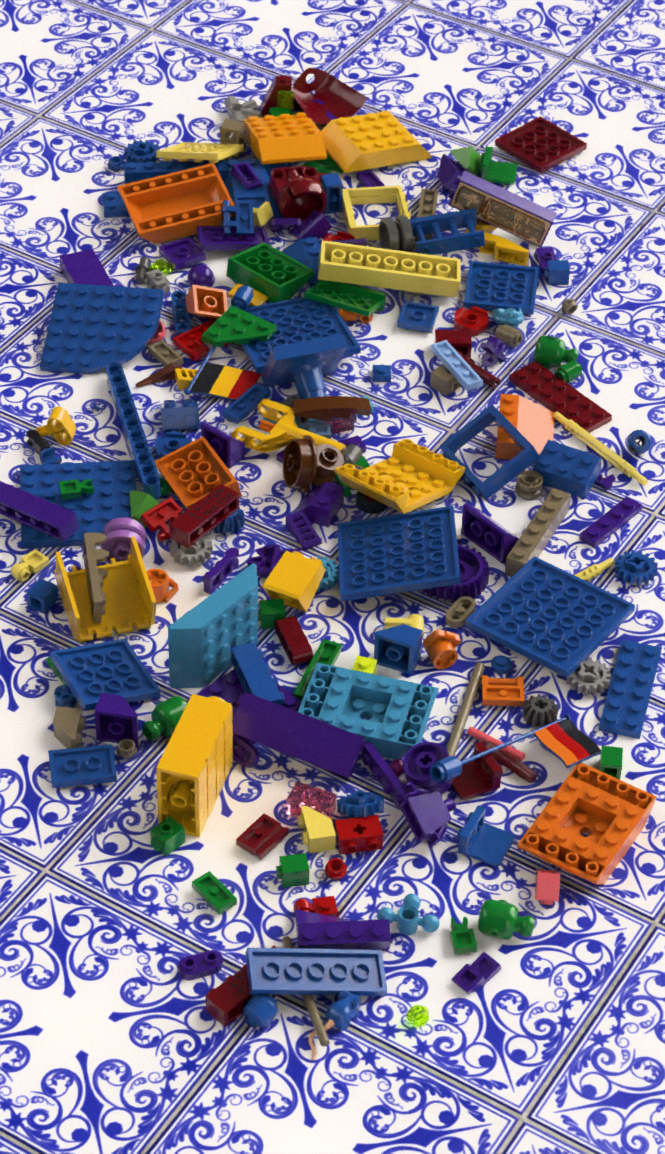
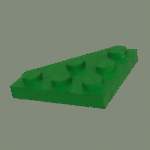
(238, 328)

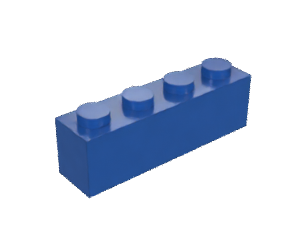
(254, 673)

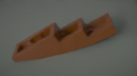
(324, 407)

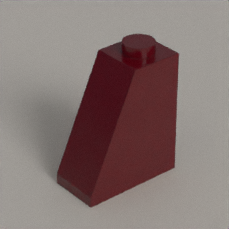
(280, 83)

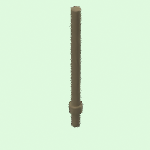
(311, 1007)

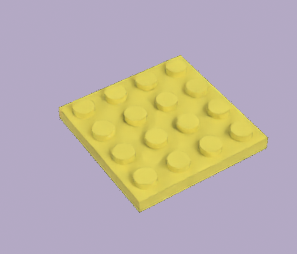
(200, 151)

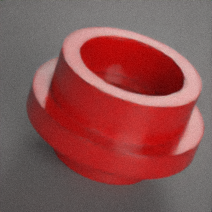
(335, 868)

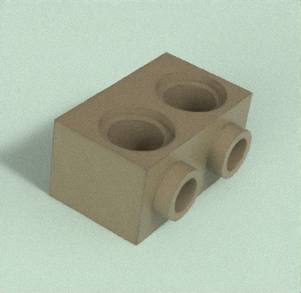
(233, 133)

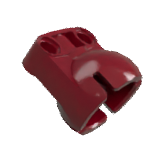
(297, 191)

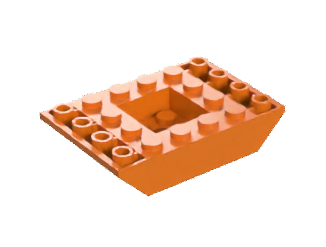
(592, 805)

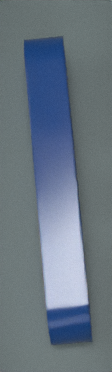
(180, 314)

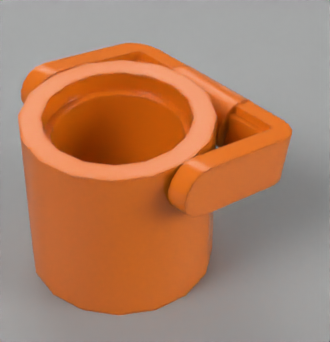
(160, 585)
(441, 649)

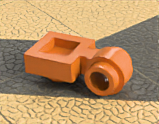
(351, 316)

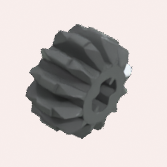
(540, 711)

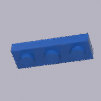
(246, 403)

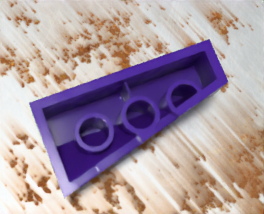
(331, 932)

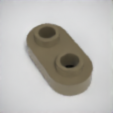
(460, 611)

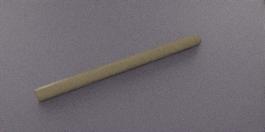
(465, 709)

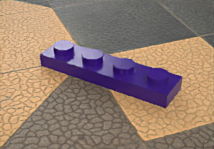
(610, 522)
(382, 772)

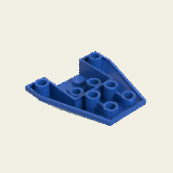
(257, 195)

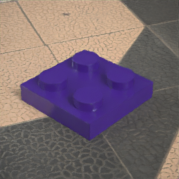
(182, 253)

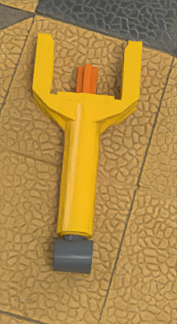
(284, 431)

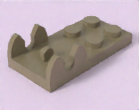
(93, 574)

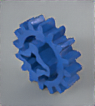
(141, 152)
(636, 567)
(360, 804)

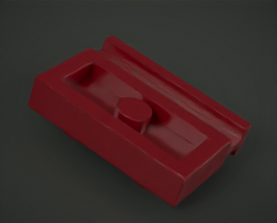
(262, 836)

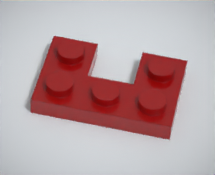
(191, 341)

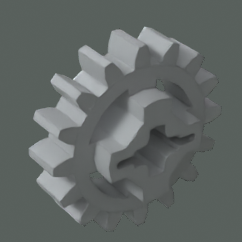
(193, 554)
(588, 677)

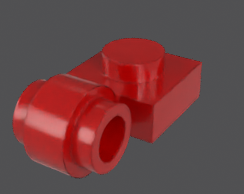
(320, 905)

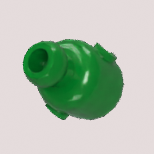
(552, 351)
(164, 718)
(501, 920)

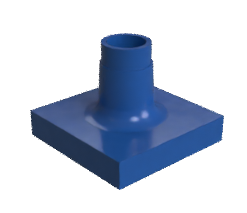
(304, 364)

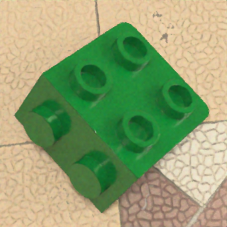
(497, 171)

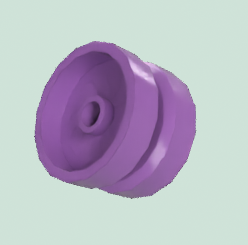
(119, 538)

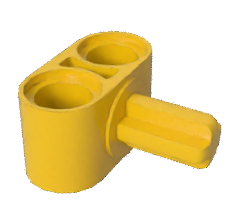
(60, 426)

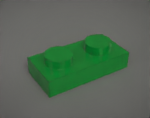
(214, 892)

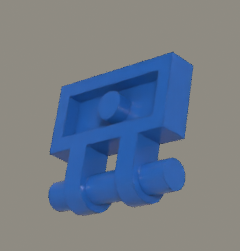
(243, 217)

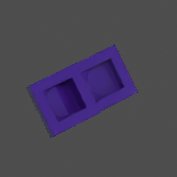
(477, 974)

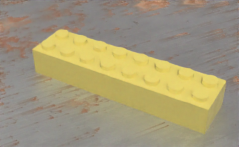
(389, 269)

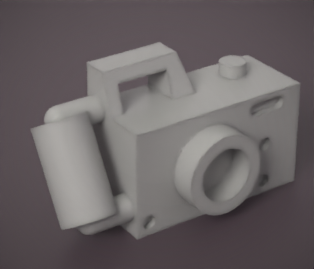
(157, 280)

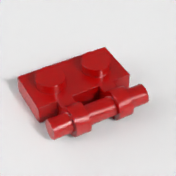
(160, 515)

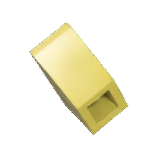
(317, 829)

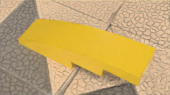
(504, 249)

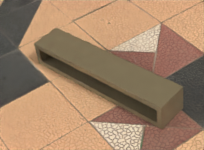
(538, 531)

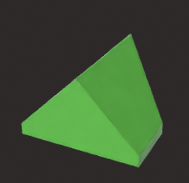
(468, 158)
(140, 503)

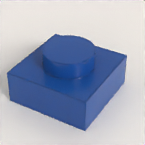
(381, 373)

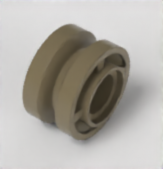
(529, 484)

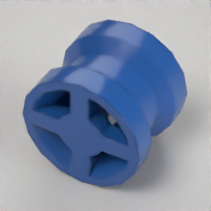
(64, 697)

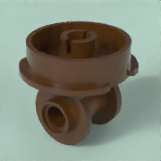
(309, 464)

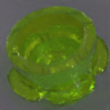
(418, 1015)

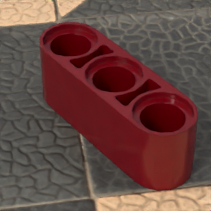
(293, 640)

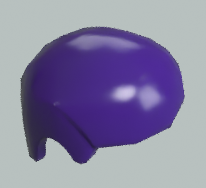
(201, 276)

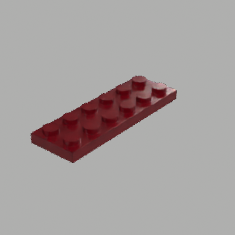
(559, 396)

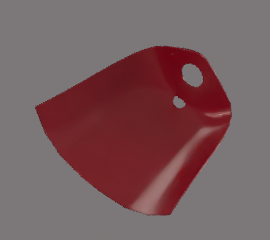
(337, 96)

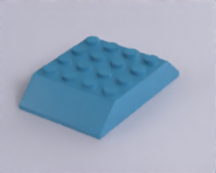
(204, 636)

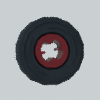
(369, 504)

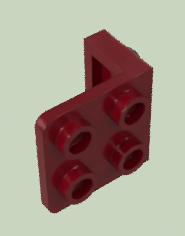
(478, 775)

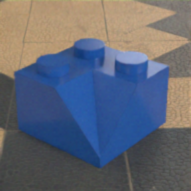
(398, 648)

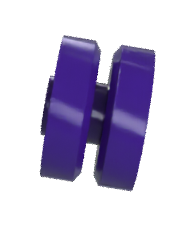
(418, 764)

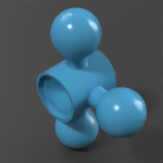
(408, 916)

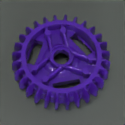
(473, 576)

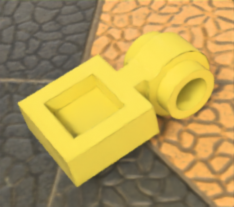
(32, 562)

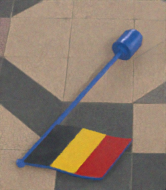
(224, 380)

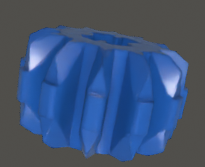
(232, 523)

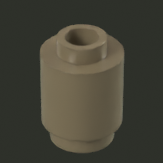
(509, 335)

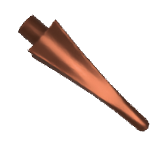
(164, 374)

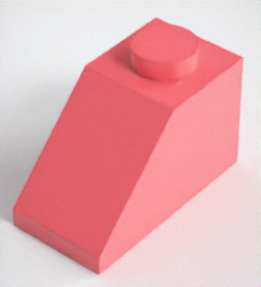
(547, 886)

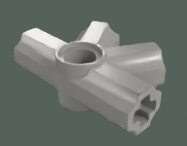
(241, 111)

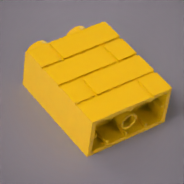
(196, 763)

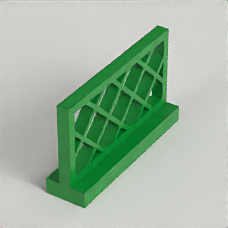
(347, 297)

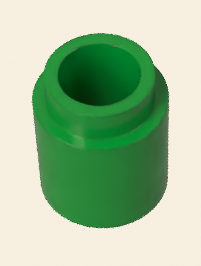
(569, 371)

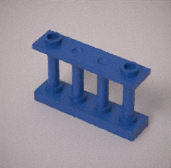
(447, 222)

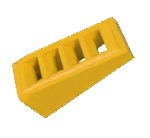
(184, 377)

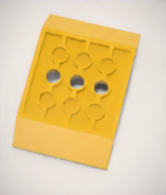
(406, 479)

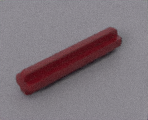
(513, 764)

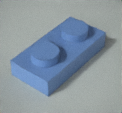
(321, 429)

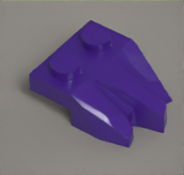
(268, 558)

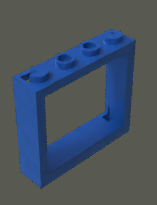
(506, 472)

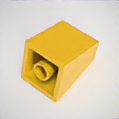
(295, 580)

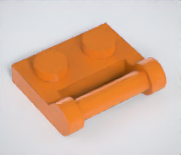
(502, 691)

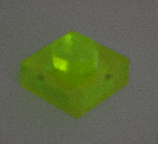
(285, 99)
(162, 265)

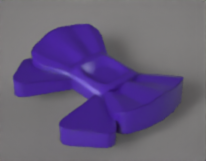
(605, 482)

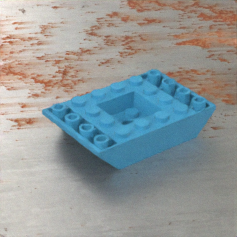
(395, 707)

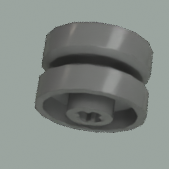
(396, 234)

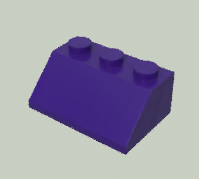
(487, 533)

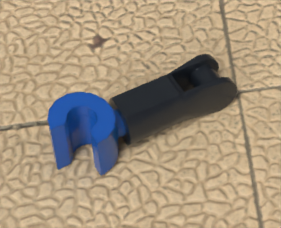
(46, 453)

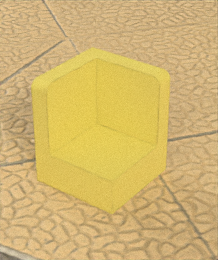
(262, 214)

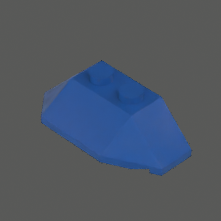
(306, 252)

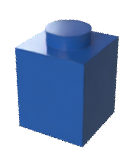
(557, 272)
(42, 596)

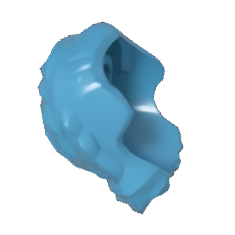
(508, 317)

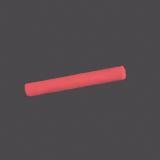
(486, 738)

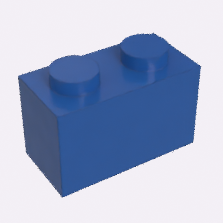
(334, 191)

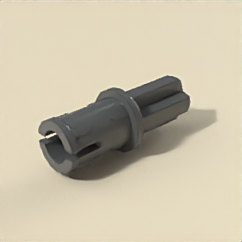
(141, 269)

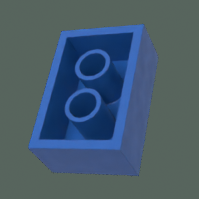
(568, 468)

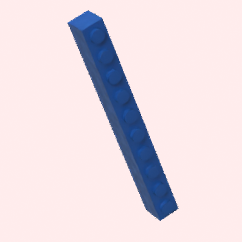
(141, 171)

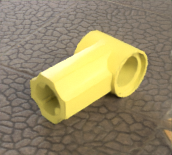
(413, 620)

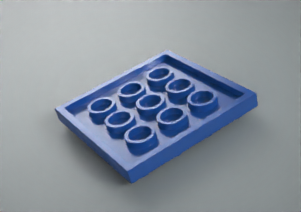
(501, 286)
(104, 668)

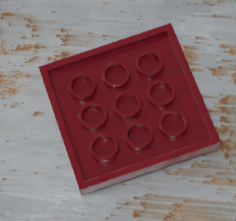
(540, 144)

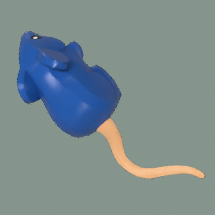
(339, 1014)

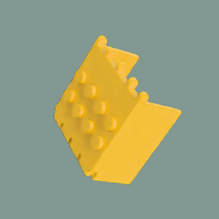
(127, 597)

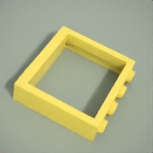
(371, 195)

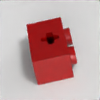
(358, 834)

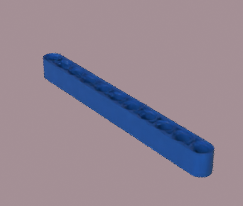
(133, 430)

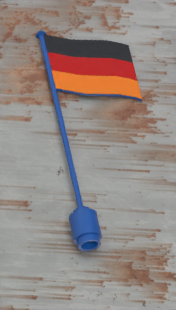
(558, 737)

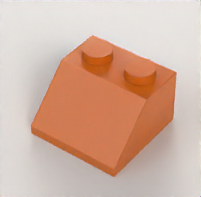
(206, 301)

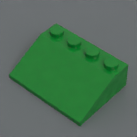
(268, 272)

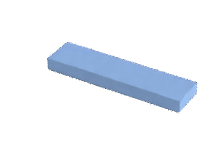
(456, 365)

